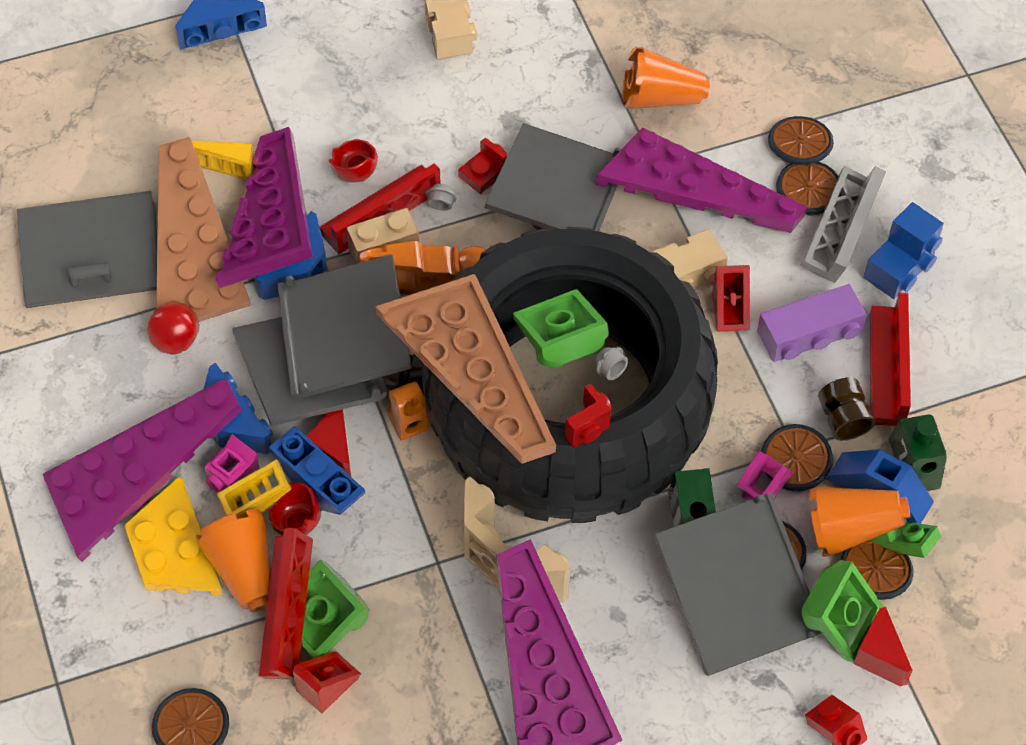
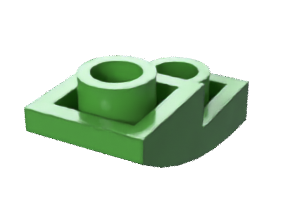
(910, 539)

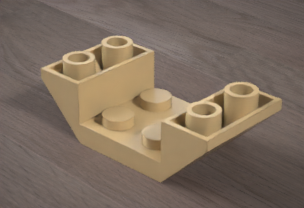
(483, 541)

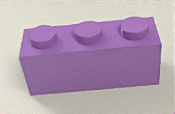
(811, 323)

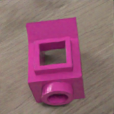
(760, 464)
(217, 467)

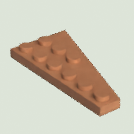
(191, 238)
(466, 349)

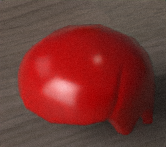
(354, 160)
(173, 327)
(296, 510)

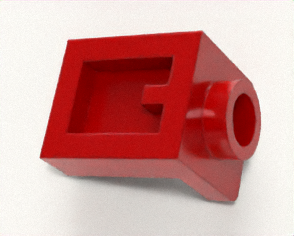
(484, 167)

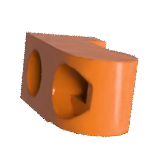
(406, 408)

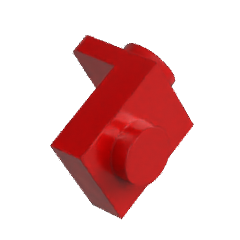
(591, 421)
(837, 722)

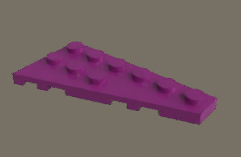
(696, 182)
(272, 217)
(126, 470)
(548, 674)

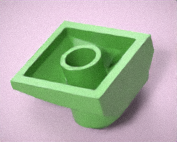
(562, 329)
(841, 607)
(330, 610)

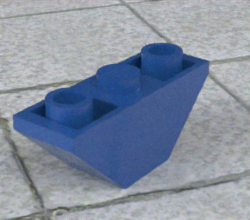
(217, 20)
(267, 283)
(245, 425)
(310, 465)
(882, 472)

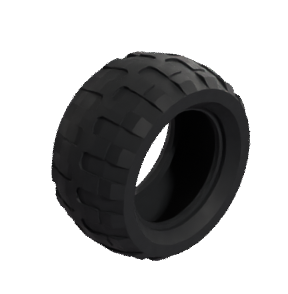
(645, 313)

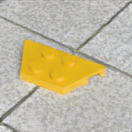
(167, 544)

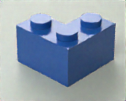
(906, 252)

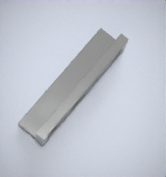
(853, 223)

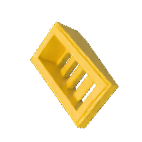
(226, 157)
(233, 494)

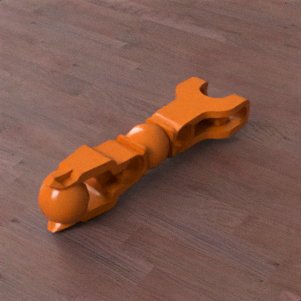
(425, 266)

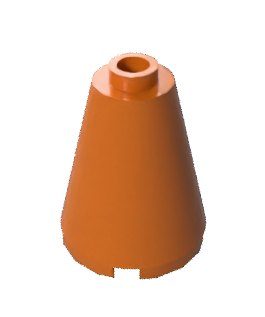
(661, 82)
(854, 516)
(240, 556)

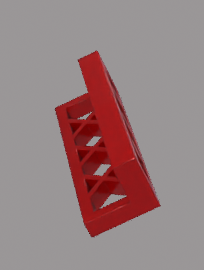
(402, 193)
(890, 362)
(286, 605)

